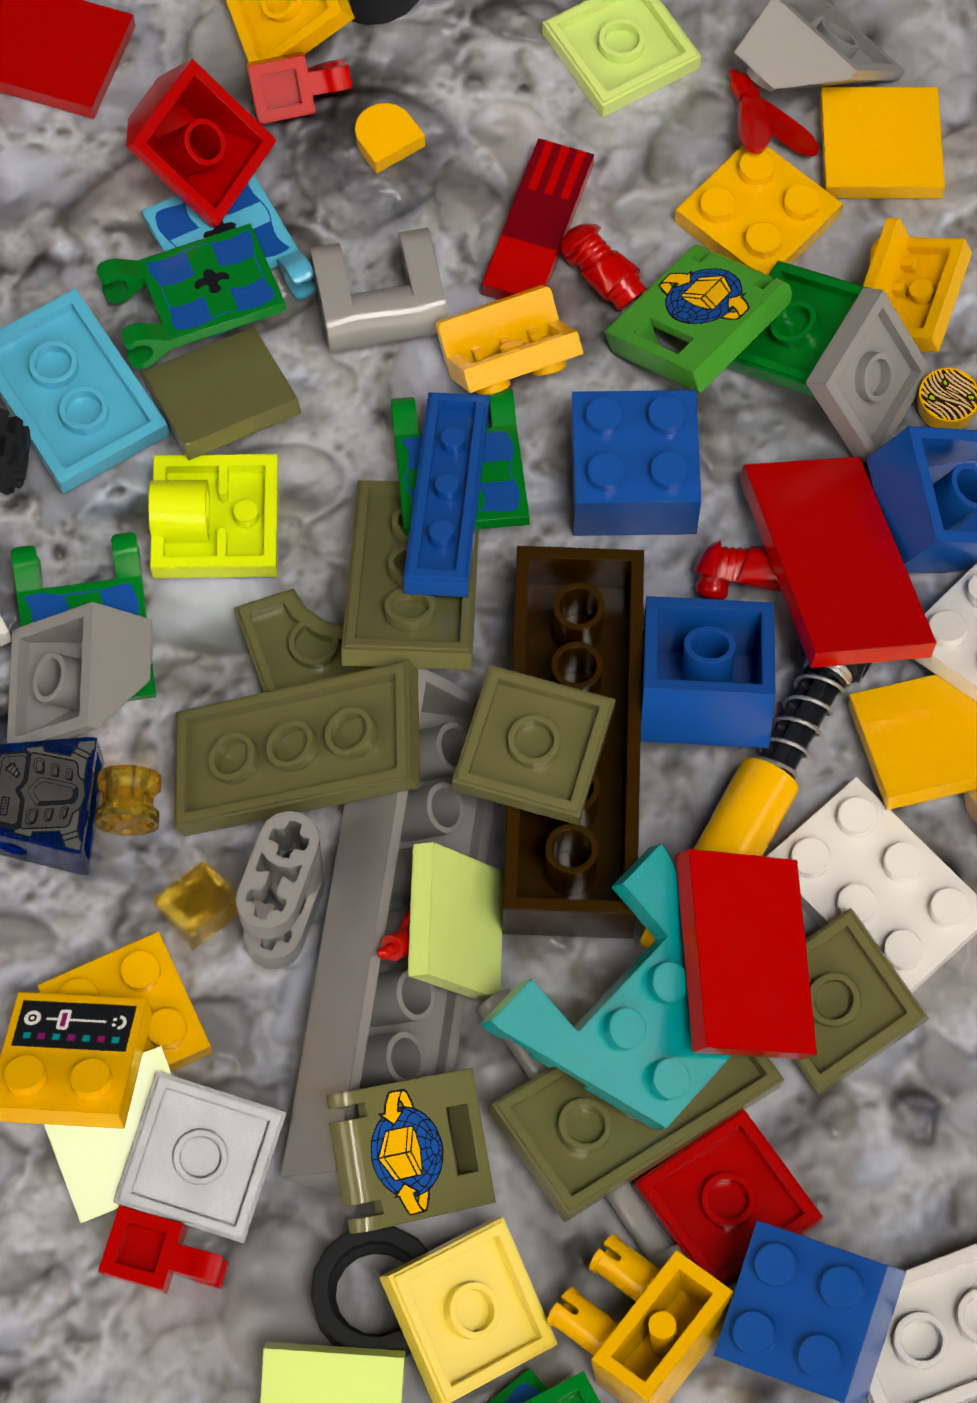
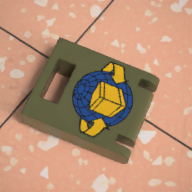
(405, 1152)

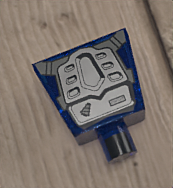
(50, 801)

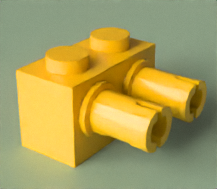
(661, 1336)

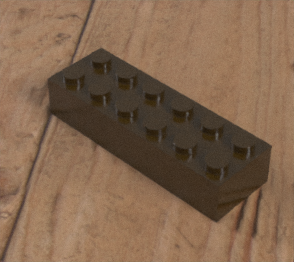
(584, 630)

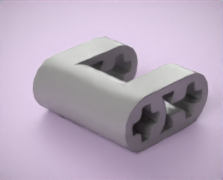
(383, 313)
(292, 877)

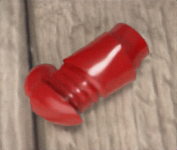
(605, 269)
(723, 564)

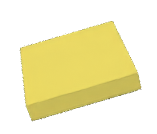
(468, 1311)

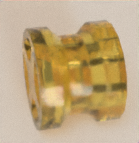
(128, 800)

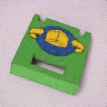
(704, 302)

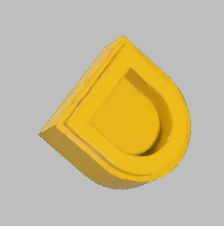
(387, 135)

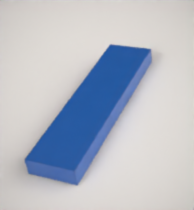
(447, 495)

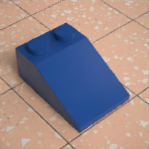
(929, 496)

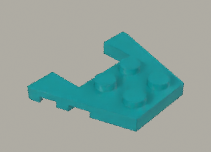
(638, 1035)

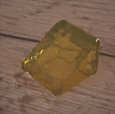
(198, 905)

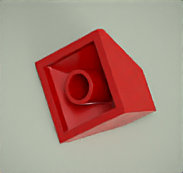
(197, 140)

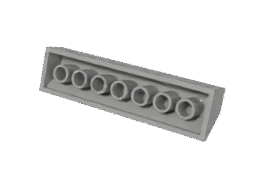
(365, 1012)

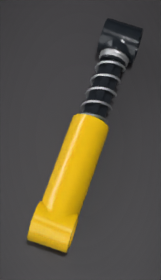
(766, 784)

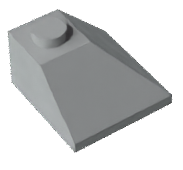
(811, 47)
(75, 671)

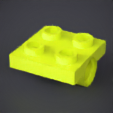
(214, 516)

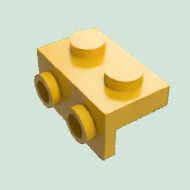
(919, 279)
(506, 341)

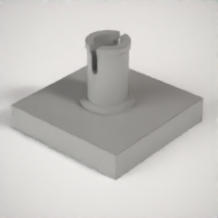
(868, 374)

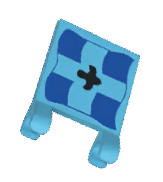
(177, 224)

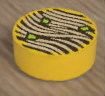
(947, 399)

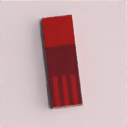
(538, 219)

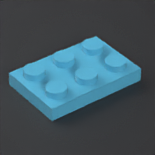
(74, 392)

